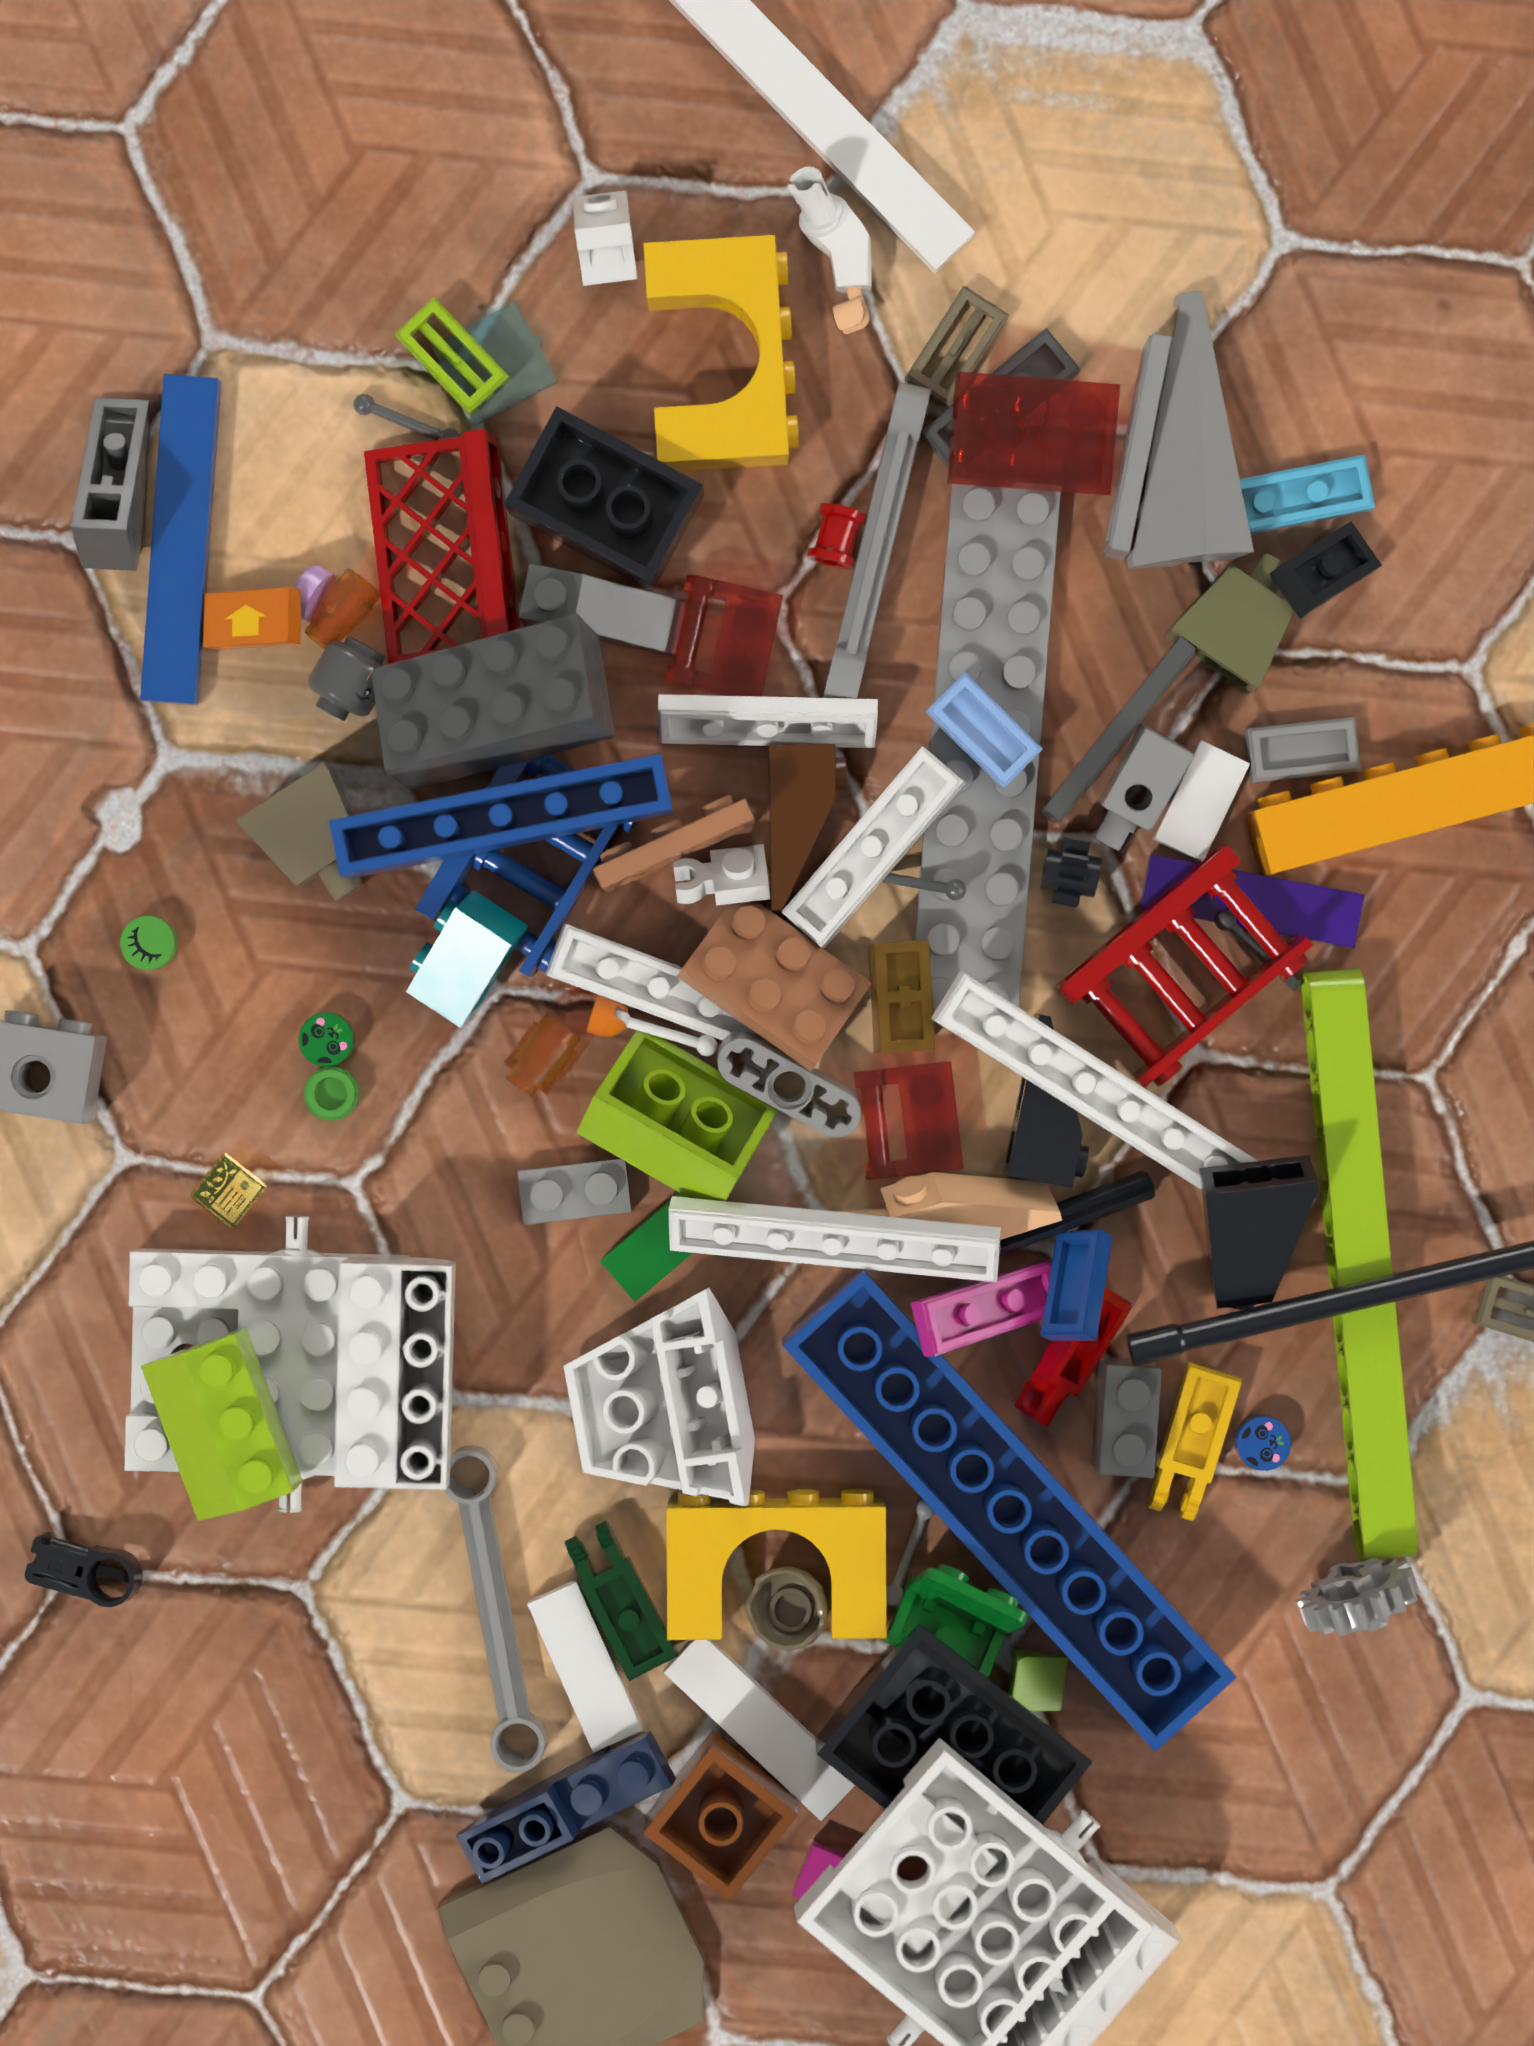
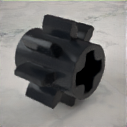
(1071, 872)

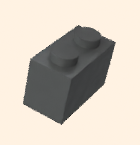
(1126, 1418)

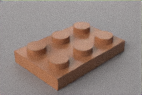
(672, 843)
(775, 981)

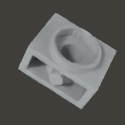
(69, 1053)

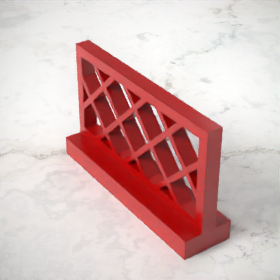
(485, 530)

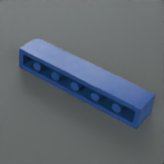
(501, 817)

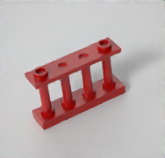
(1174, 913)

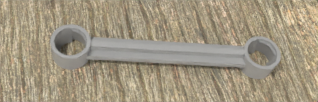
(877, 541)
(495, 1613)

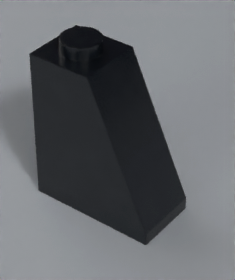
(1254, 1225)

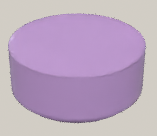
(313, 587)

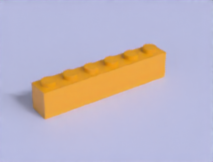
(1393, 803)

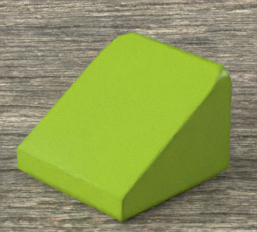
(1037, 1679)

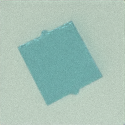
(514, 349)

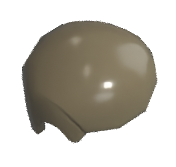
(788, 1608)

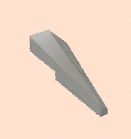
(1193, 483)

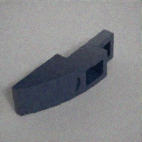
(564, 1805)

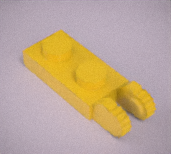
(1194, 1435)

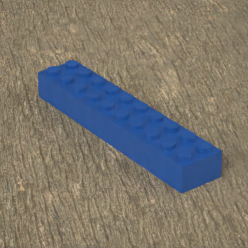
(1008, 1509)

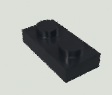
(1325, 569)

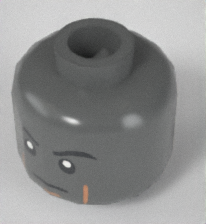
(345, 678)

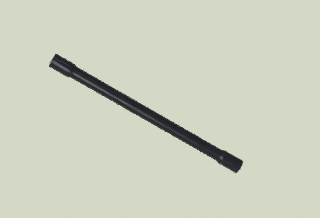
(1176, 1339)

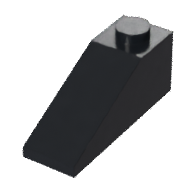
(1045, 1136)

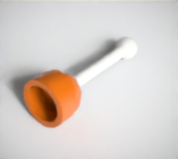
(613, 1017)

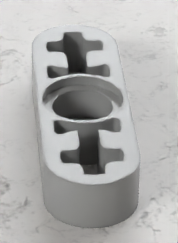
(747, 1078)

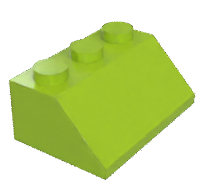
(676, 1119)
(222, 1425)

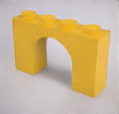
(743, 280)
(844, 1529)

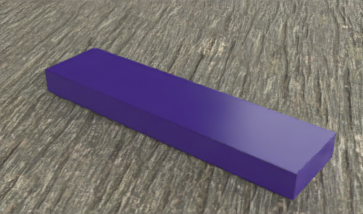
(1290, 906)

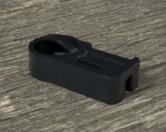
(74, 1569)

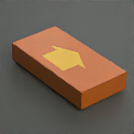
(252, 618)

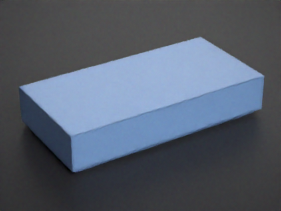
(983, 730)

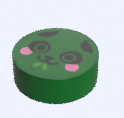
(326, 1039)

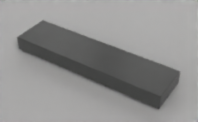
(1118, 730)

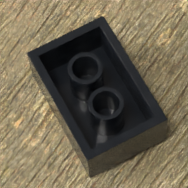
(604, 498)

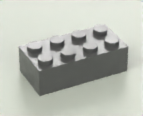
(492, 702)

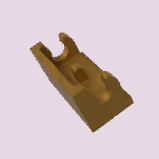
(901, 996)

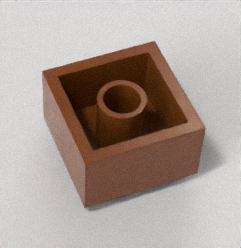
(721, 1815)

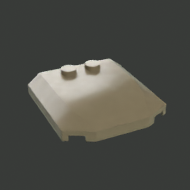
(579, 1948)

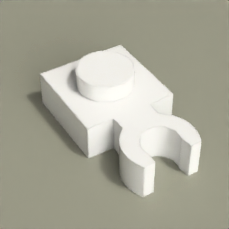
(732, 875)

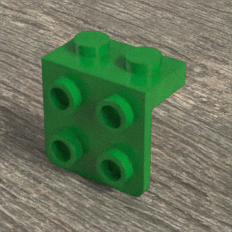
(957, 1614)

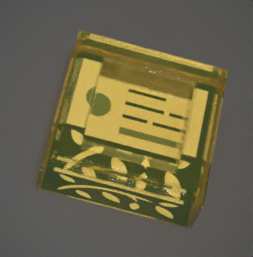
(228, 1191)

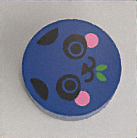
(1262, 1442)

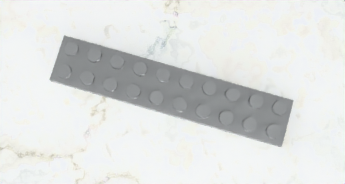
(999, 635)

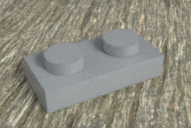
(574, 1191)

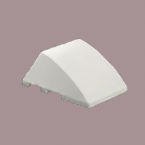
(667, 1404)

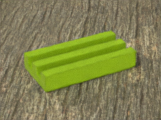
(484, 391)

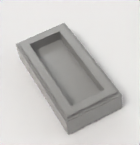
(1302, 750)

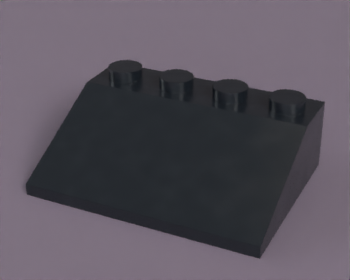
(933, 1694)

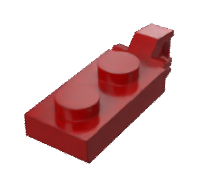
(1070, 1364)

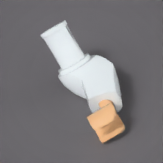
(843, 238)

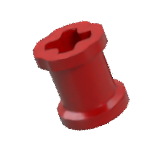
(836, 536)

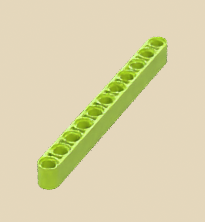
(1358, 1252)

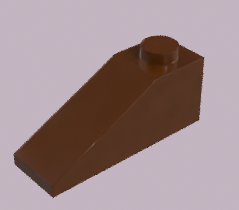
(800, 799)

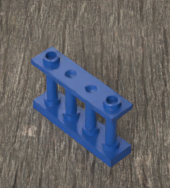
(453, 871)

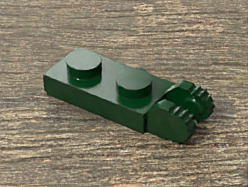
(622, 1606)

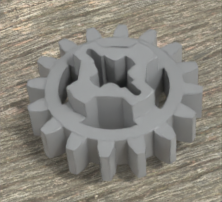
(1358, 1596)

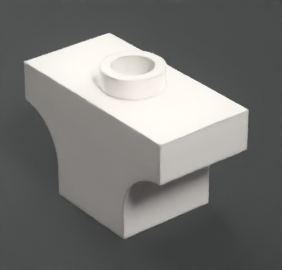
(604, 238)

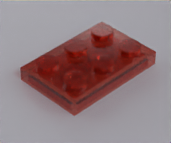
(1033, 433)

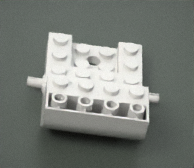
(344, 1342)
(1001, 1931)

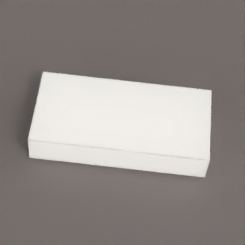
(1201, 801)

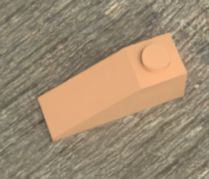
(973, 1200)

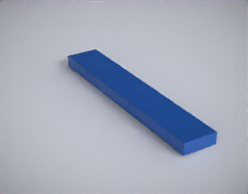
(180, 539)

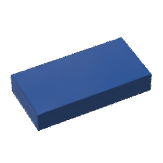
(1076, 1285)

